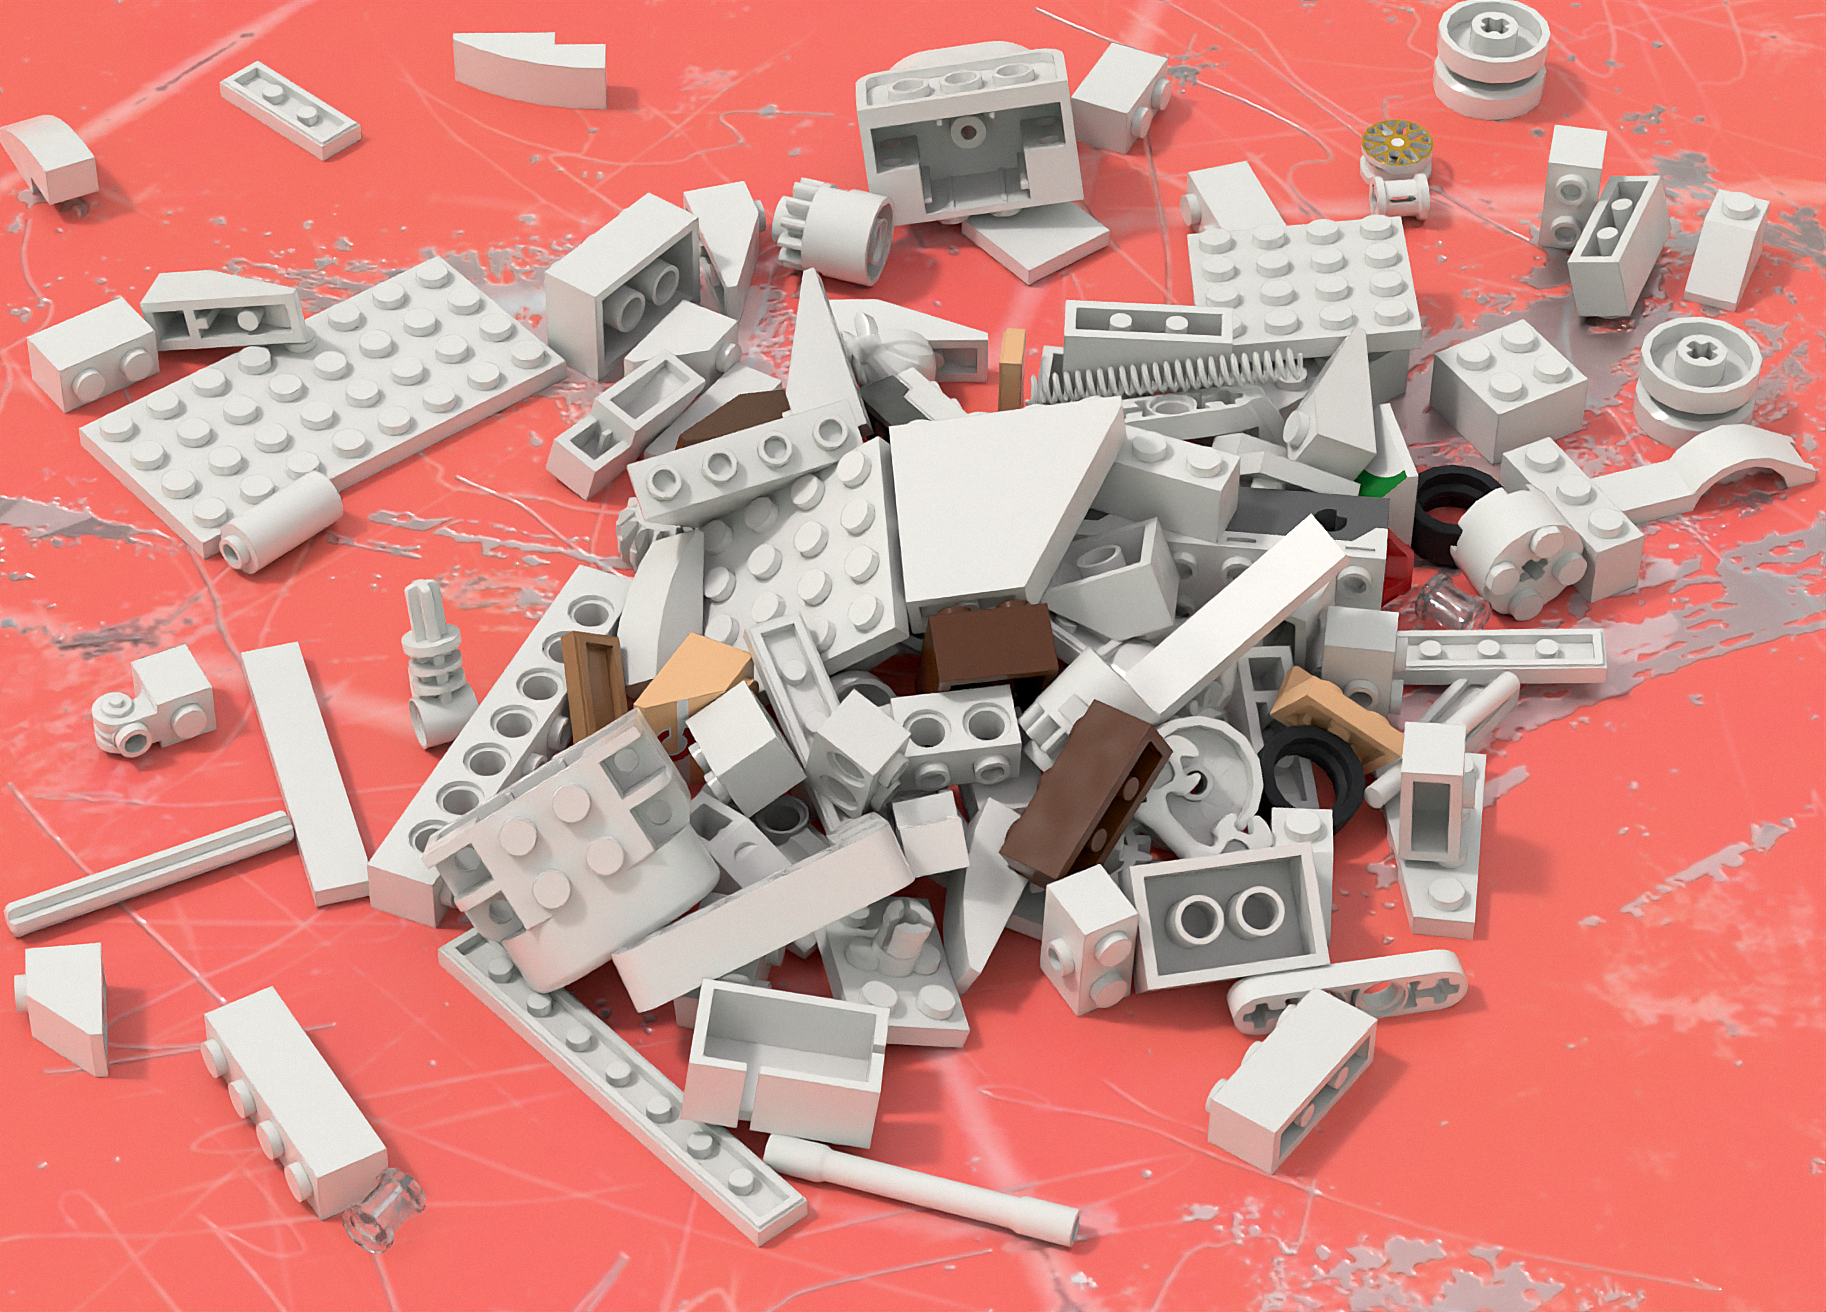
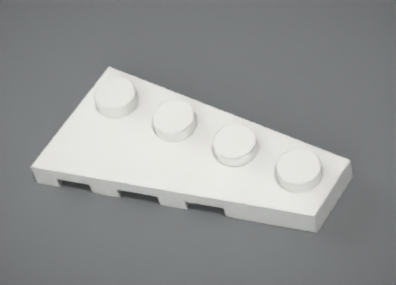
(1441, 894)

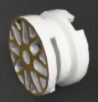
(1395, 154)

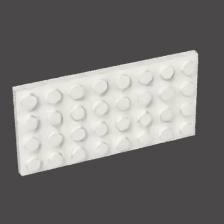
(353, 399)

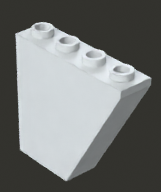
(733, 470)
(996, 499)

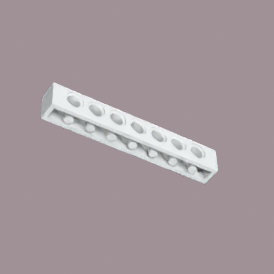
(504, 740)

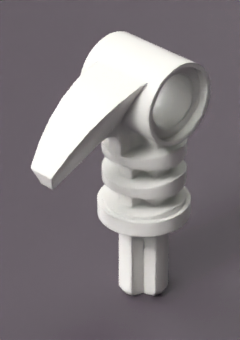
(440, 695)

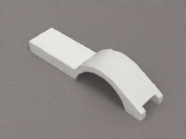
(1679, 483)

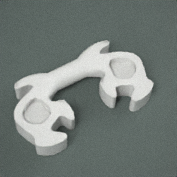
(1156, 815)

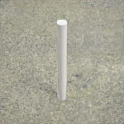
(1470, 715)

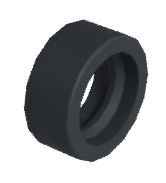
(1443, 488)
(1329, 753)

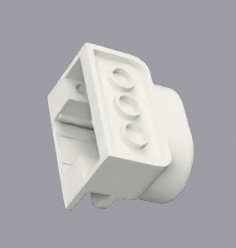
(970, 132)
(578, 855)

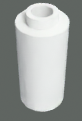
(280, 522)

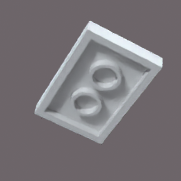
(898, 962)

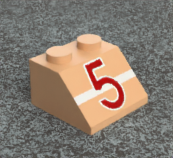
(685, 685)

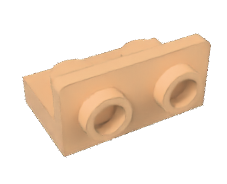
(1317, 702)

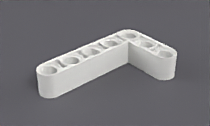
(847, 876)

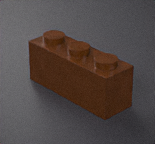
(1086, 796)

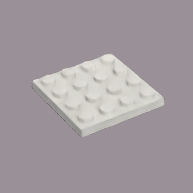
(1309, 285)
(816, 550)

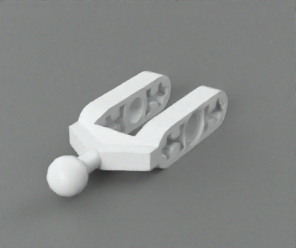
(1207, 414)

